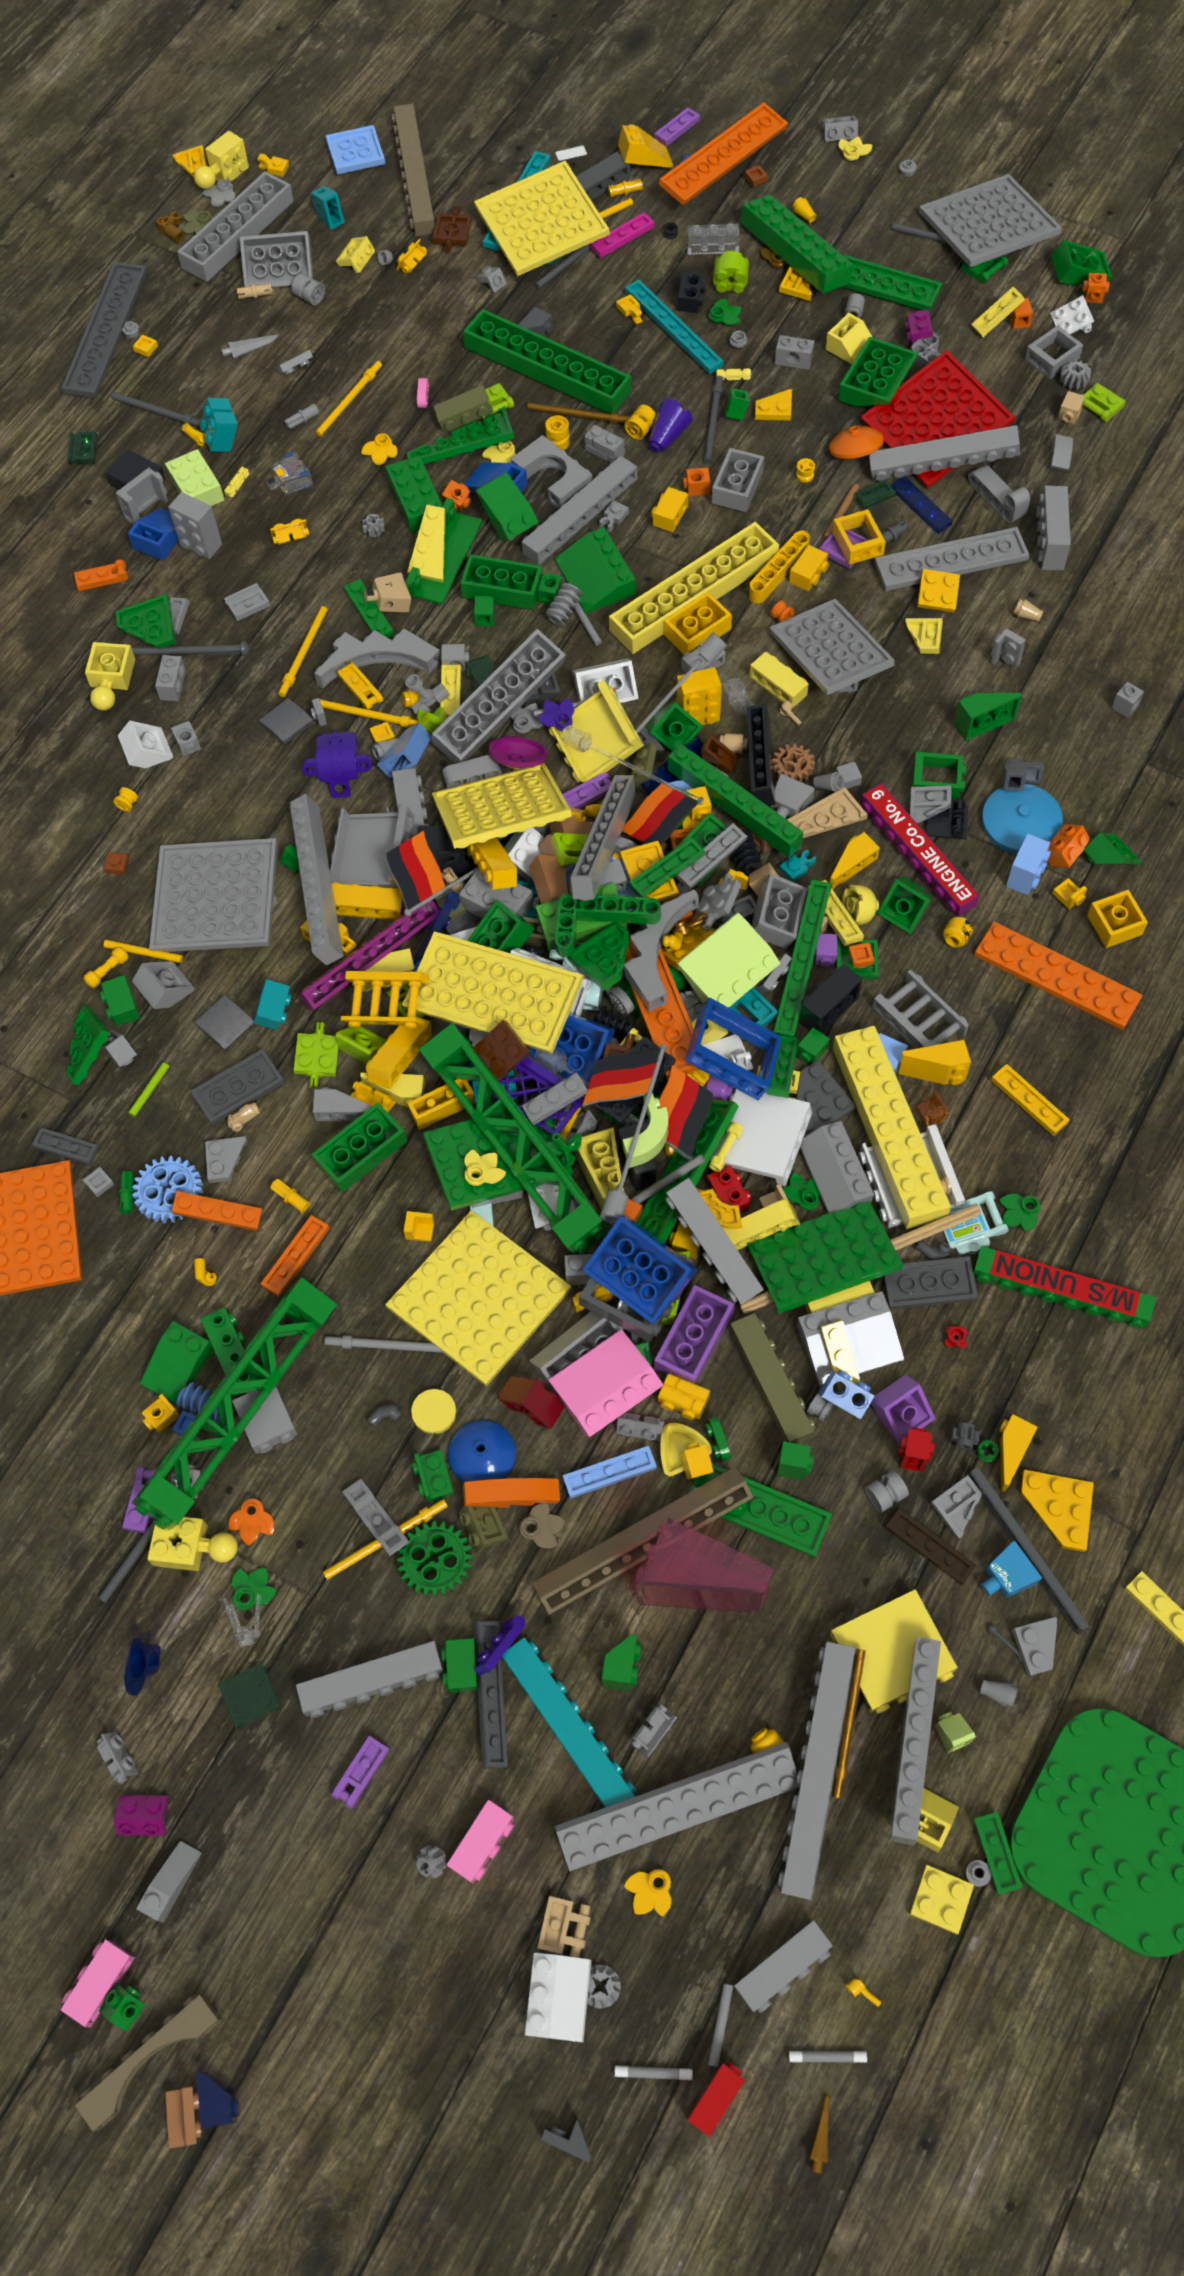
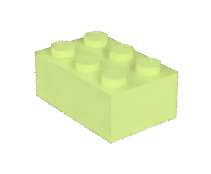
(193, 477)

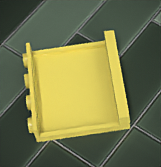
(609, 729)
(889, 1641)

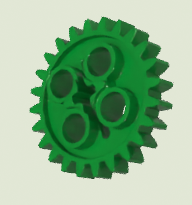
(445, 1577)

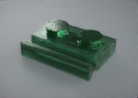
(82, 448)

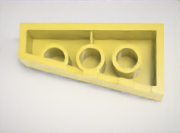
(600, 1163)

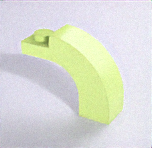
(653, 1138)

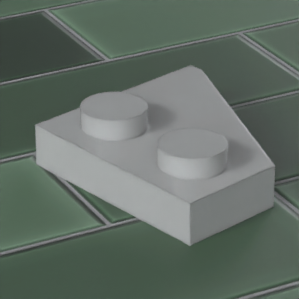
(929, 801)
(223, 1157)
(958, 1505)
(1037, 1645)

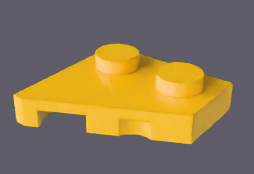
(775, 407)

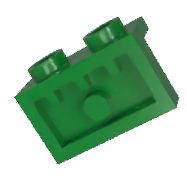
(434, 1476)

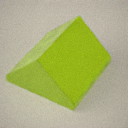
(359, 1043)

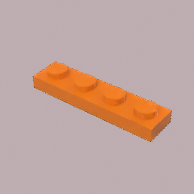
(216, 1211)
(295, 1256)

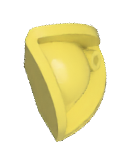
(673, 1441)

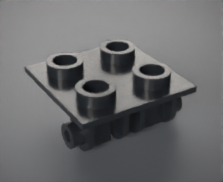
(951, 822)

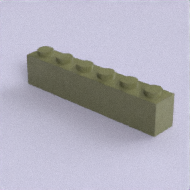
(771, 1379)

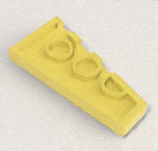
(430, 545)

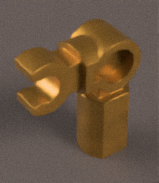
(167, 226)

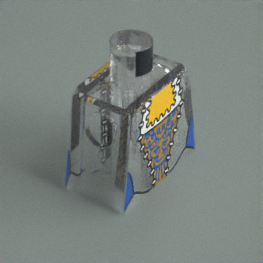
(289, 474)

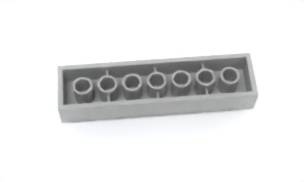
(244, 216)
(498, 697)

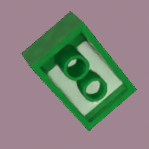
(1076, 261)
(506, 507)
(985, 712)
(704, 834)
(176, 1361)

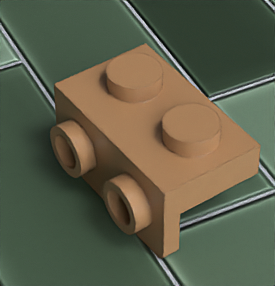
(181, 2118)

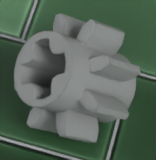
(373, 525)
(431, 1861)

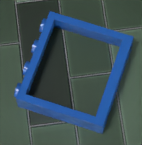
(724, 1069)

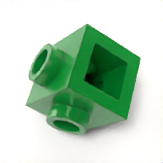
(122, 2006)

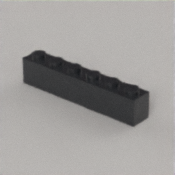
(761, 754)

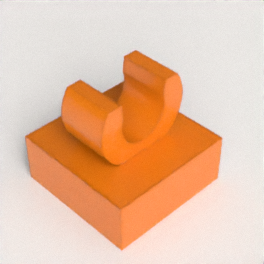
(861, 955)

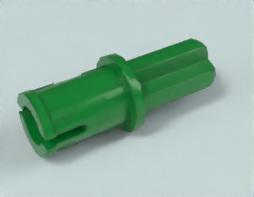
(126, 1192)

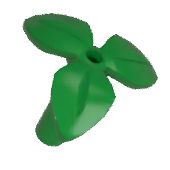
(560, 1147)

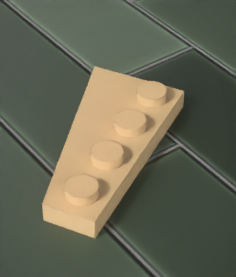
(829, 813)

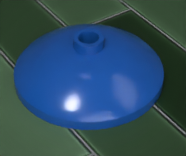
(492, 1463)

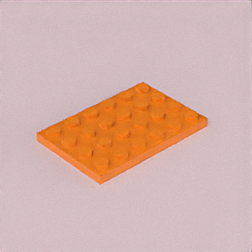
(38, 1228)

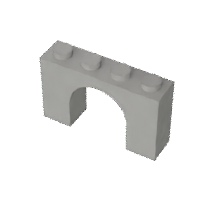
(544, 454)

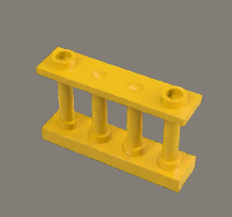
(377, 980)

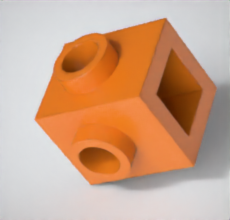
(1095, 287)
(459, 493)

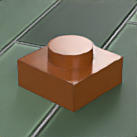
(756, 176)
(116, 863)

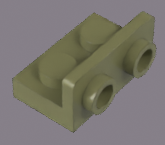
(482, 1526)

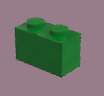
(120, 1001)
(795, 1461)
(460, 1665)

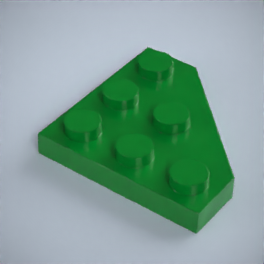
(149, 621)
(603, 956)
(88, 1040)

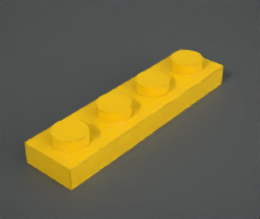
(1030, 1100)

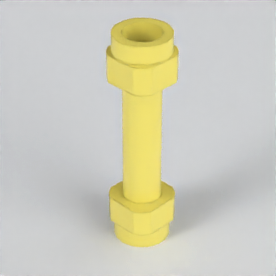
(734, 1132)

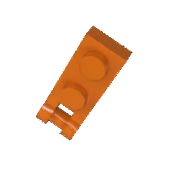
(101, 576)

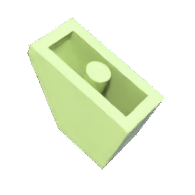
(954, 1731)

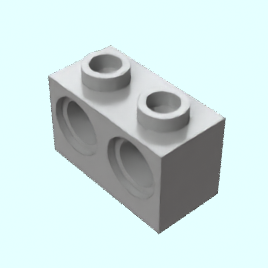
(170, 678)

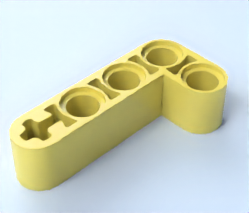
(763, 1223)

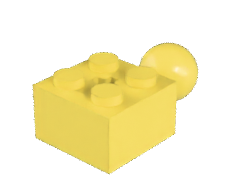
(225, 159)
(108, 669)
(189, 1551)

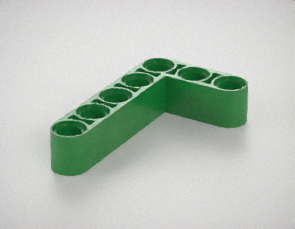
(600, 914)

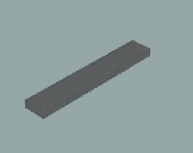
(490, 1702)

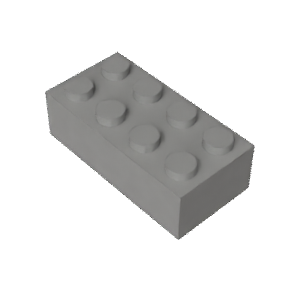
(1053, 528)

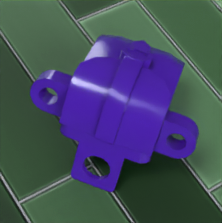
(337, 761)

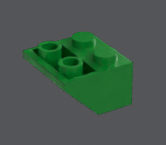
(620, 1667)

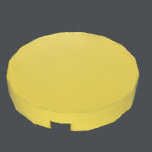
(433, 1411)

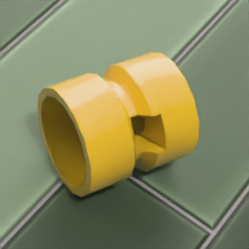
(640, 422)
(558, 431)

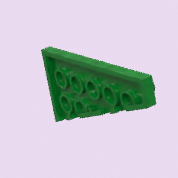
(468, 438)

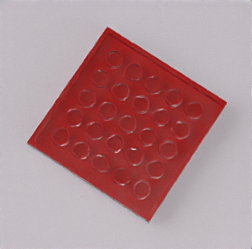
(936, 405)

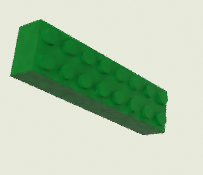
(796, 243)

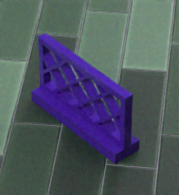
(546, 1079)

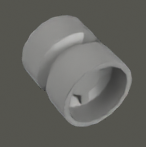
(308, 289)
(888, 1490)

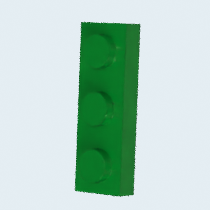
(998, 1853)

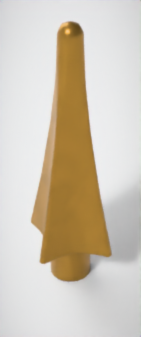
(819, 2151)

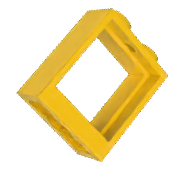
(860, 551)

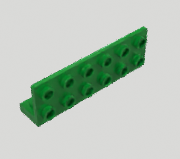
(458, 539)

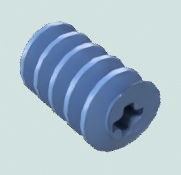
(195, 1400)

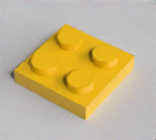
(938, 590)

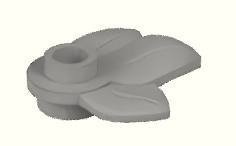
(220, 193)
(526, 718)

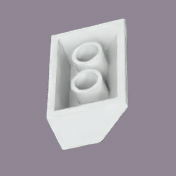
(615, 673)
(558, 1997)

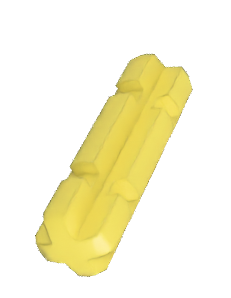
(734, 374)
(236, 482)

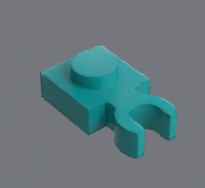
(797, 867)

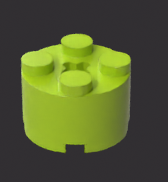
(731, 272)

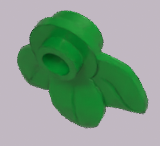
(723, 313)
(800, 1190)
(1018, 1214)
(251, 1585)

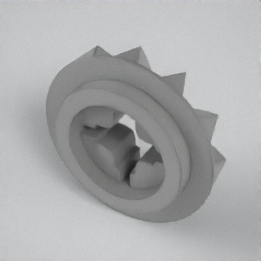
(613, 1986)

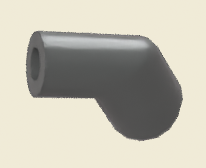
(933, 1253)
(384, 1411)

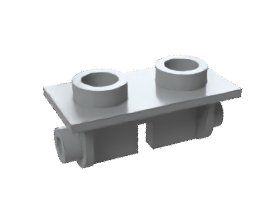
(584, 1124)
(650, 1429)
(648, 1738)
(112, 1747)

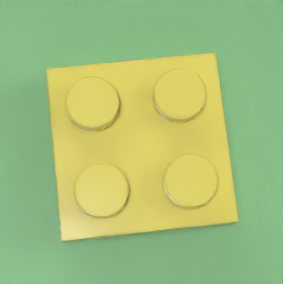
(941, 1899)

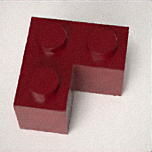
(532, 1400)

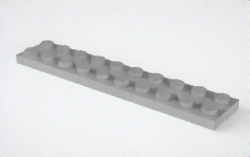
(677, 1806)

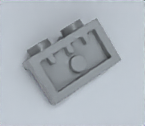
(840, 128)
(1008, 647)

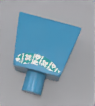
(1010, 1573)

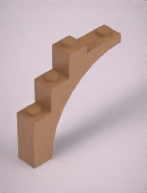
(545, 870)

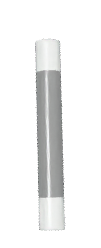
(827, 2056)
(653, 2072)

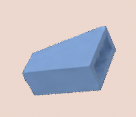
(405, 751)

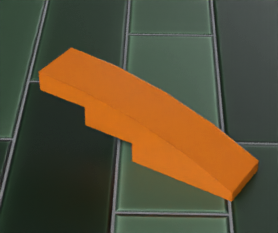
(511, 1492)

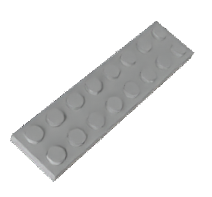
(953, 557)

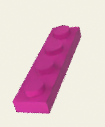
(622, 235)

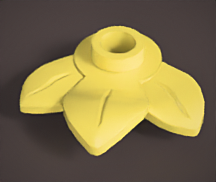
(854, 149)
(500, 453)
(484, 1167)

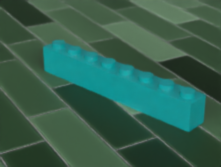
(567, 1725)

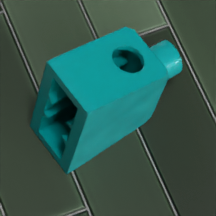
(327, 202)

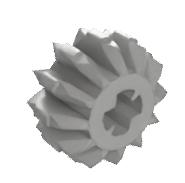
(1075, 375)

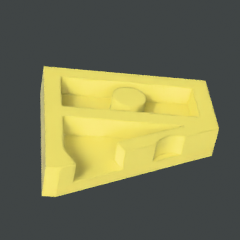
(926, 633)

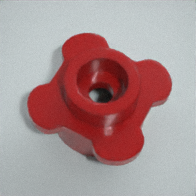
(961, 1332)

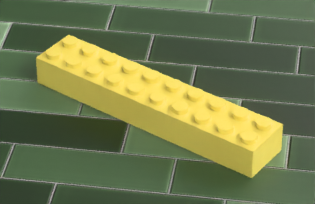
(714, 572)
(891, 1127)

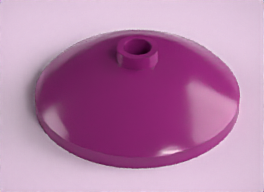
(517, 752)

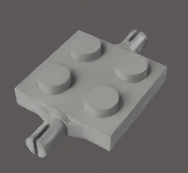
(718, 900)

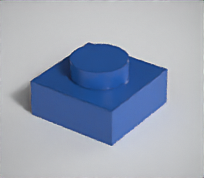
(183, 1422)

